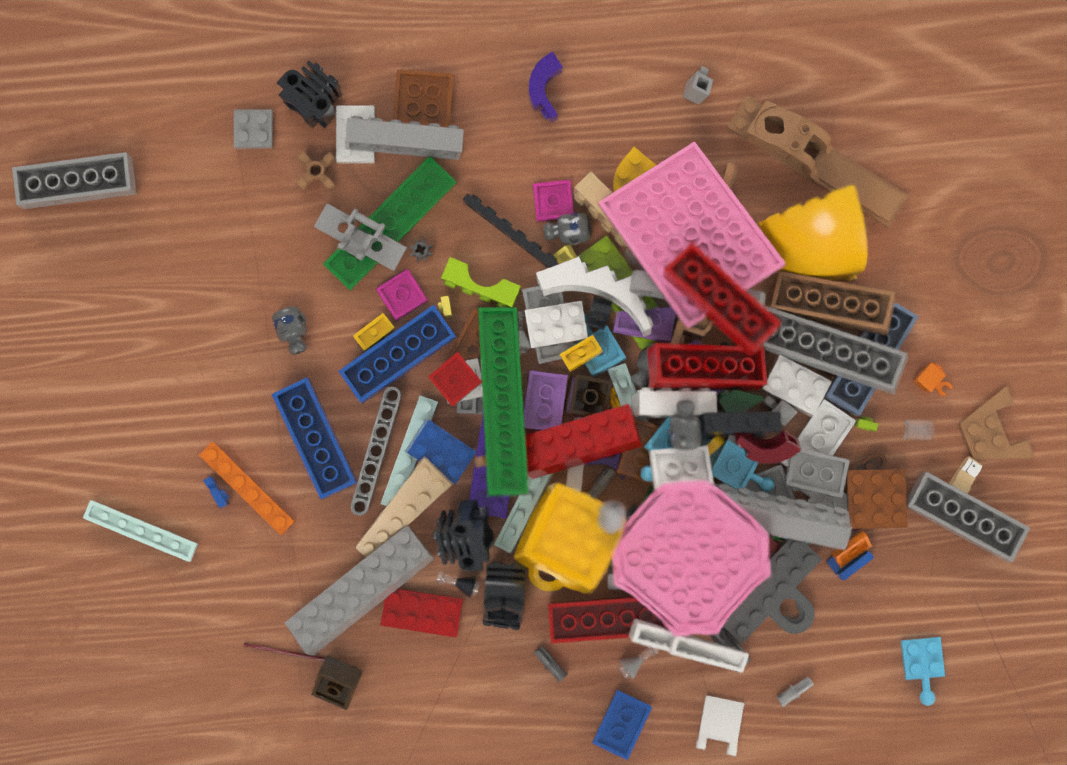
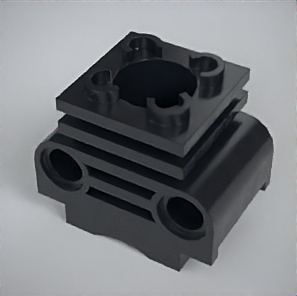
(310, 94)
(464, 536)
(504, 591)

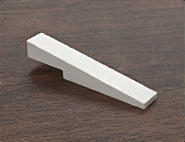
(687, 646)

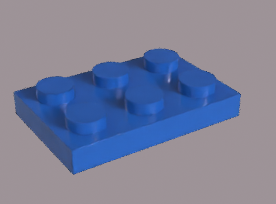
(622, 724)

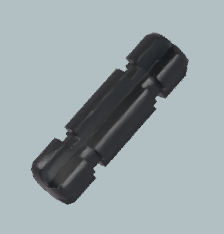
(502, 623)

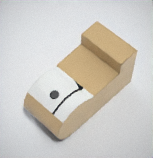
(966, 474)

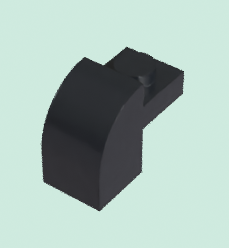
(599, 313)

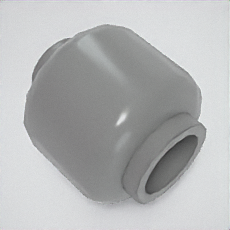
(611, 517)

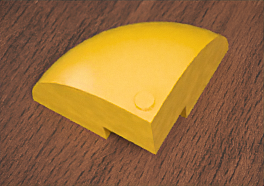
(821, 237)

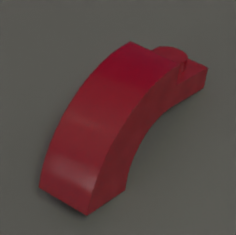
(768, 450)

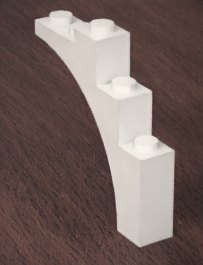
(574, 276)

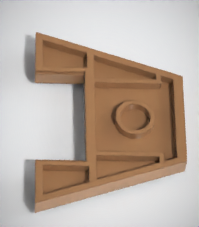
(985, 434)

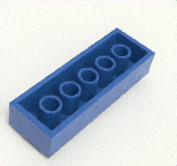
(397, 354)
(314, 438)

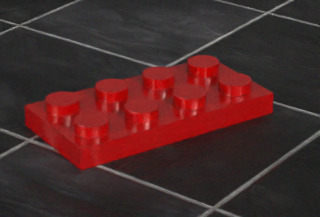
(422, 612)

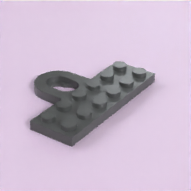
(788, 567)

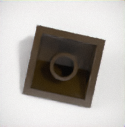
(587, 395)
(336, 682)

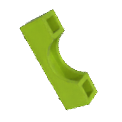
(503, 293)

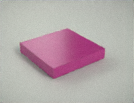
(552, 200)
(401, 294)

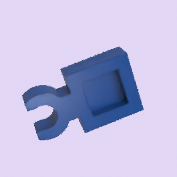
(220, 496)

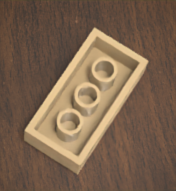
(589, 193)

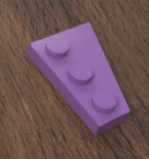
(662, 324)

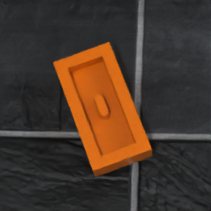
(854, 548)

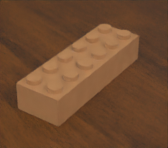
(834, 302)

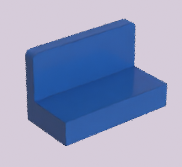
(853, 566)

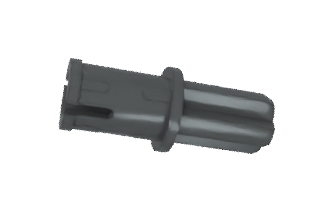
(550, 663)

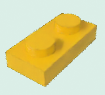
(374, 332)
(581, 353)

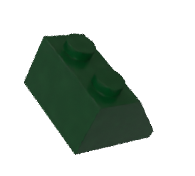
(736, 401)

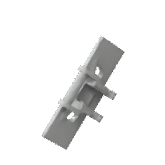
(358, 242)

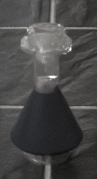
(467, 585)

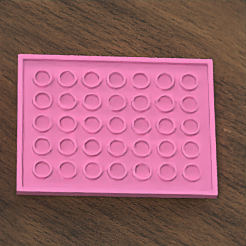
(684, 204)

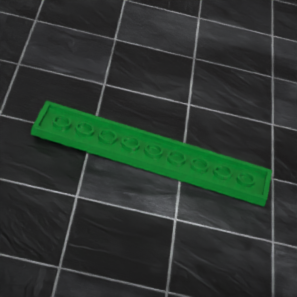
(502, 402)

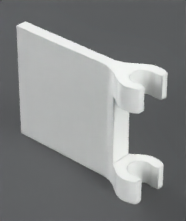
(720, 722)

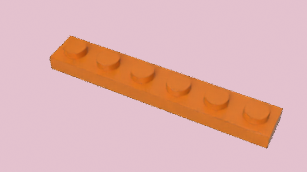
(246, 488)

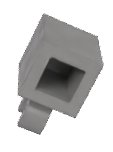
(698, 86)
(786, 410)

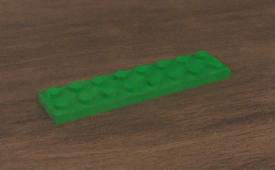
(399, 214)

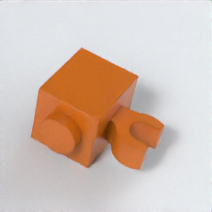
(930, 379)

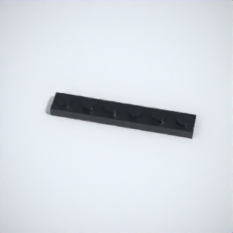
(504, 226)

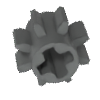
(426, 252)

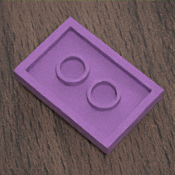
(544, 400)

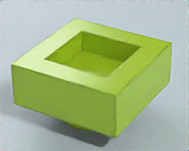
(866, 424)

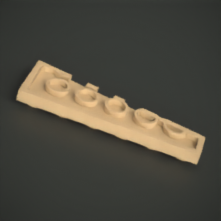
(414, 496)

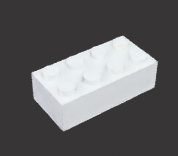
(663, 402)

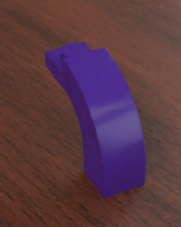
(542, 73)

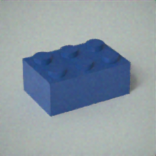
(441, 449)

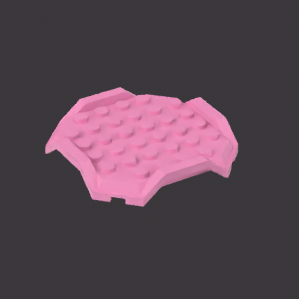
(691, 556)

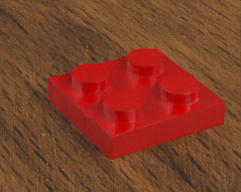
(455, 379)

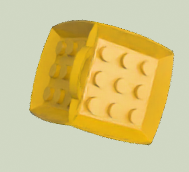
(566, 541)

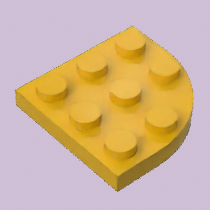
(630, 168)

